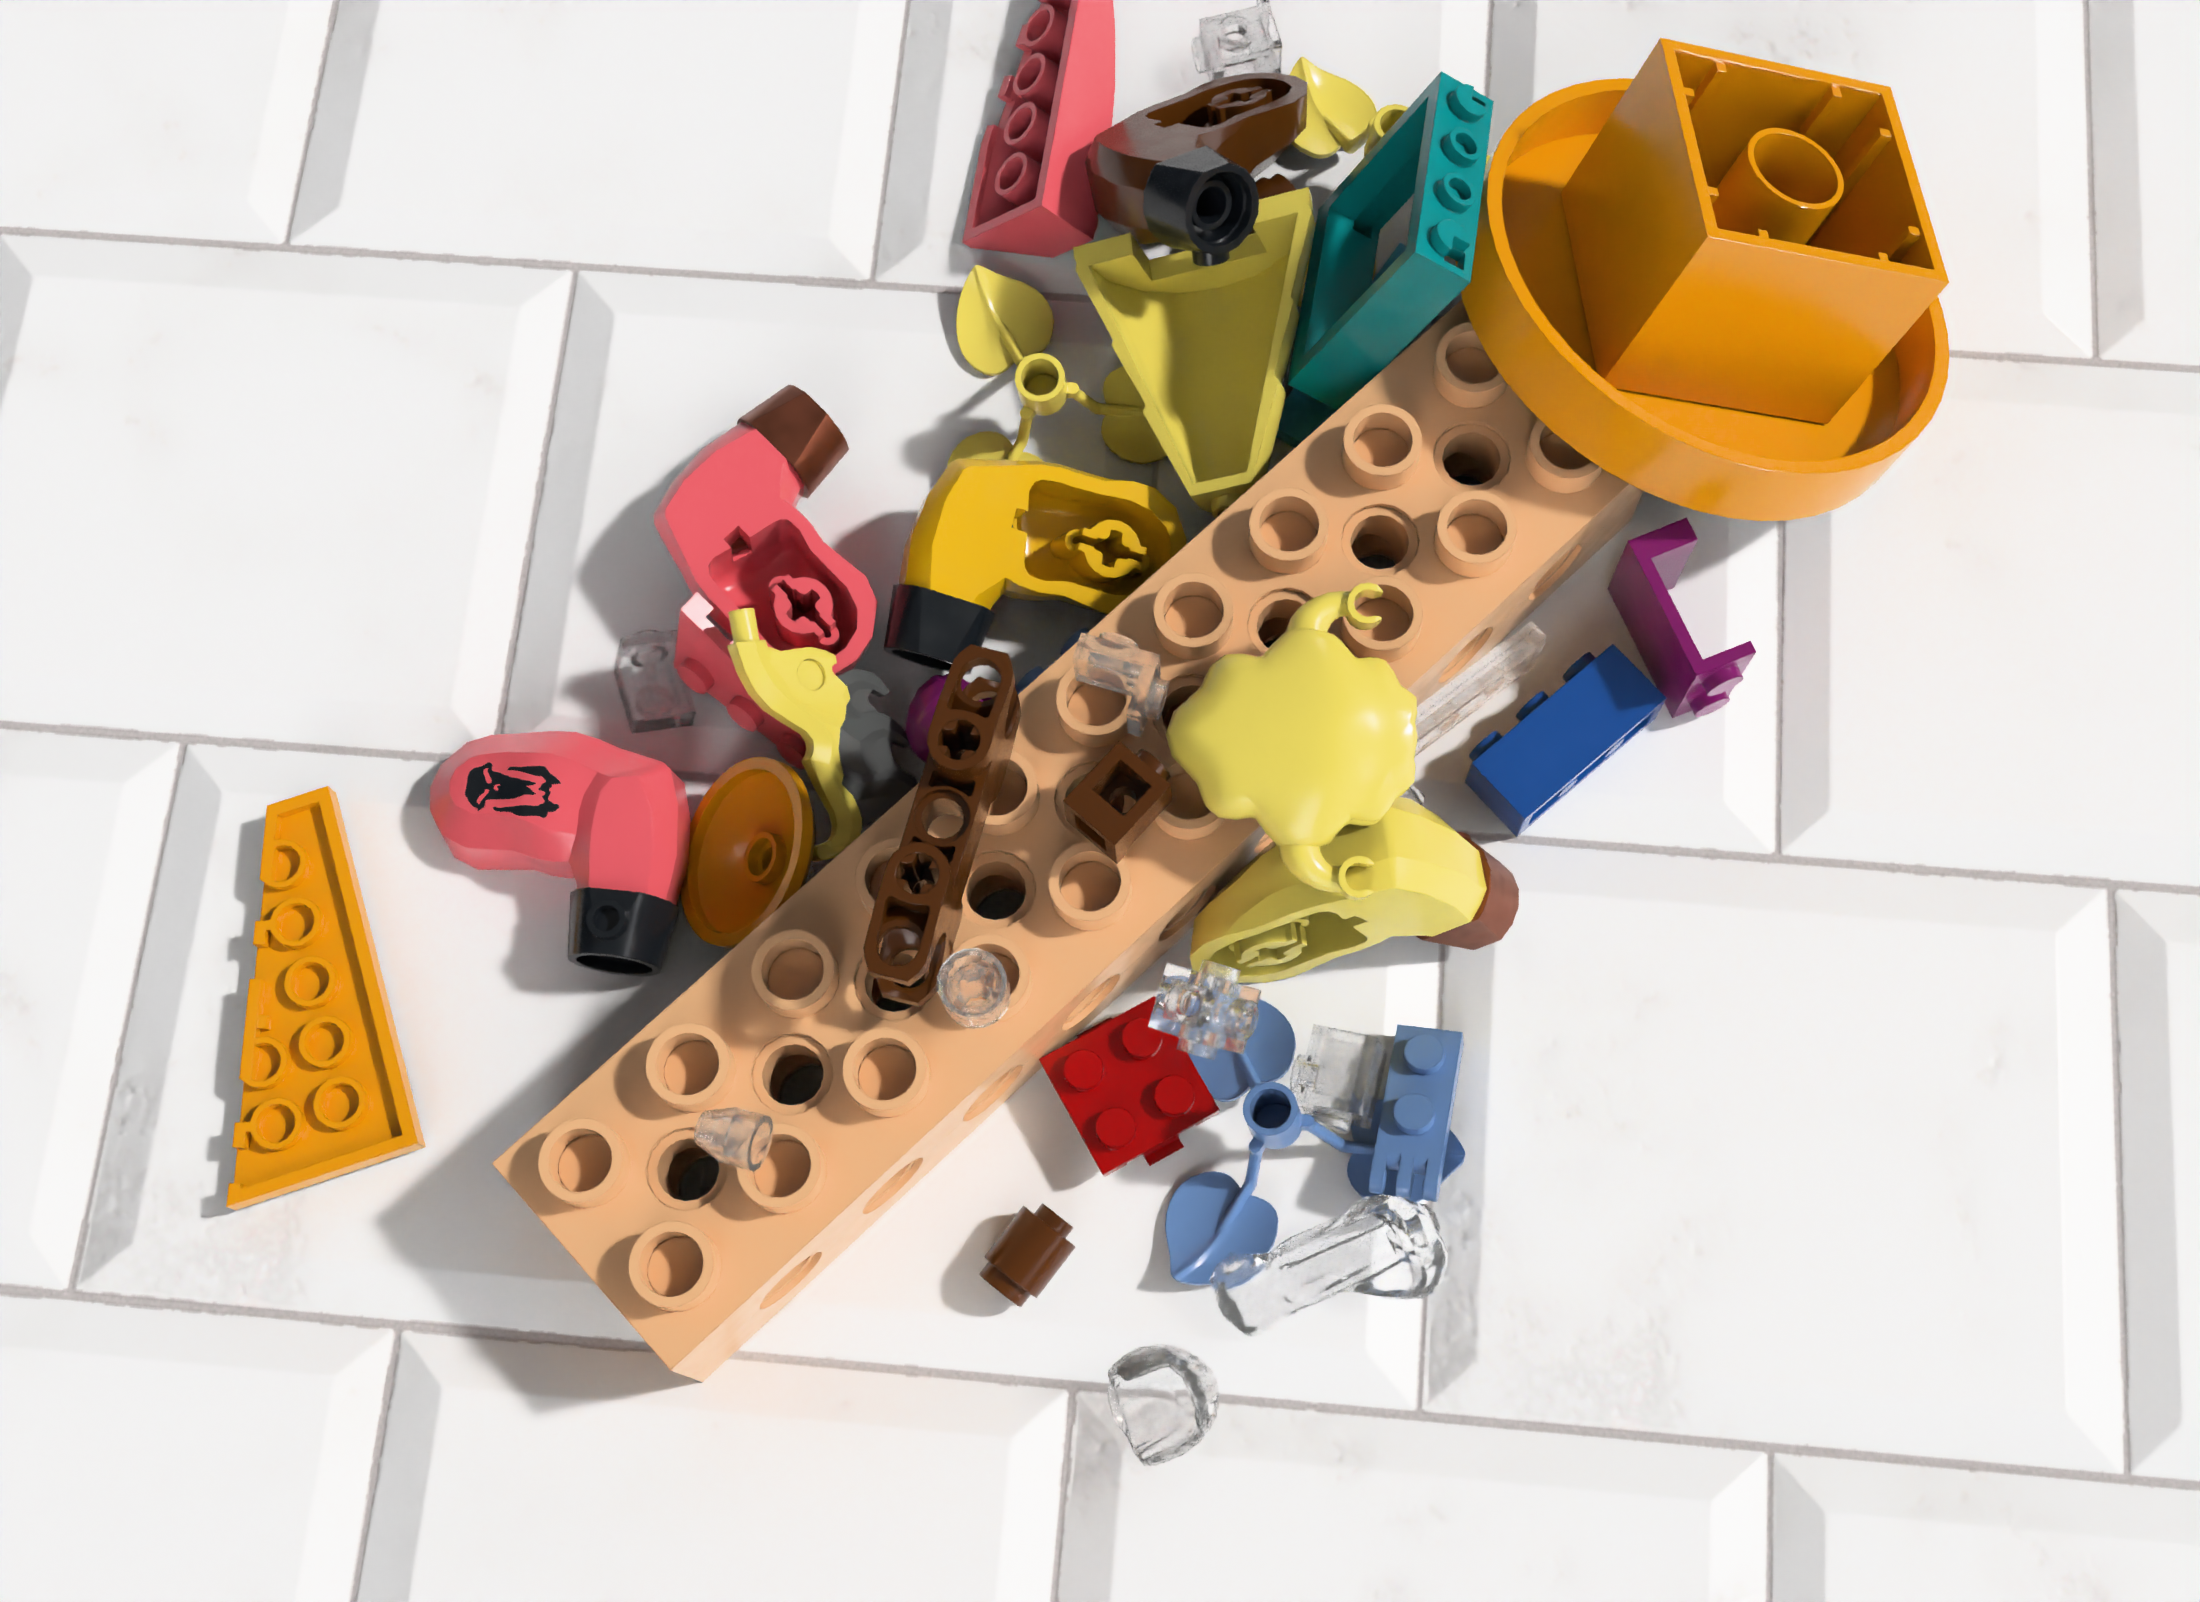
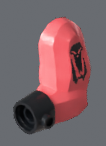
(580, 814)

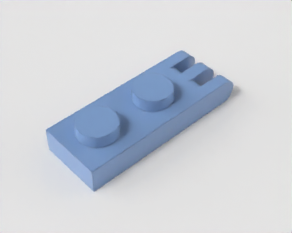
(1417, 1110)

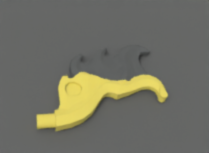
(842, 731)

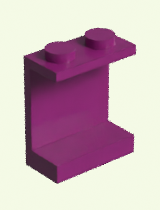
(1640, 594)

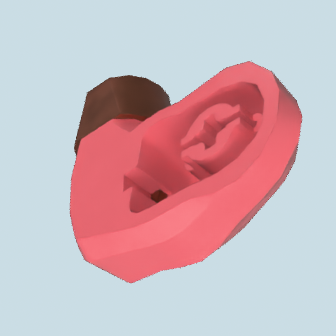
(746, 544)

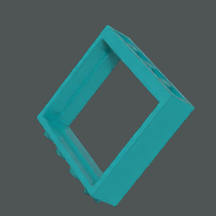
(1358, 327)

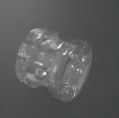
(963, 979)

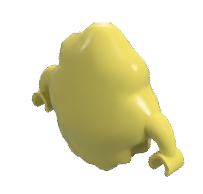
(1302, 738)

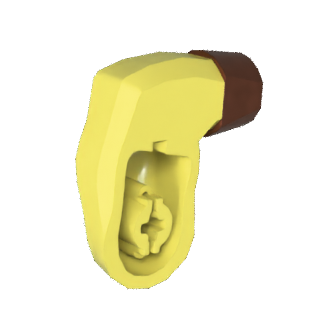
(1423, 885)

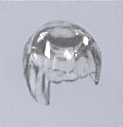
(1162, 1401)

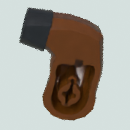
(1191, 162)

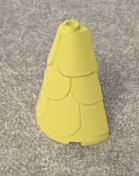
(1208, 342)

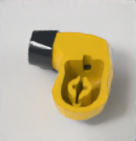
(1023, 535)

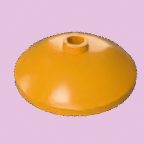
(747, 849)

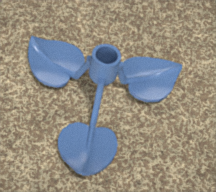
(1210, 1210)

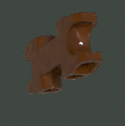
(927, 875)

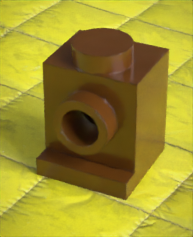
(1117, 774)

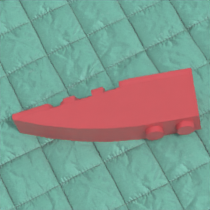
(1031, 169)

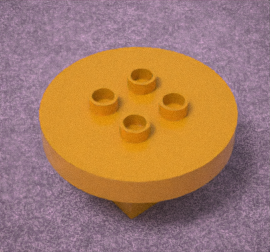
(1716, 281)

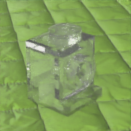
(1238, 43)

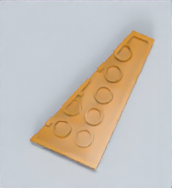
(319, 1030)

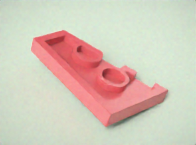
(707, 667)

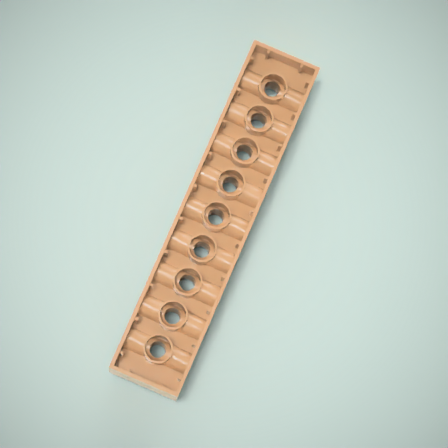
(914, 1080)

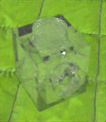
(1339, 1078)

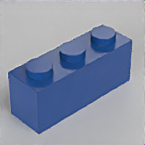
(1562, 737)

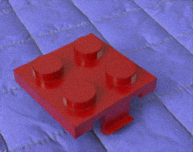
(1129, 1089)

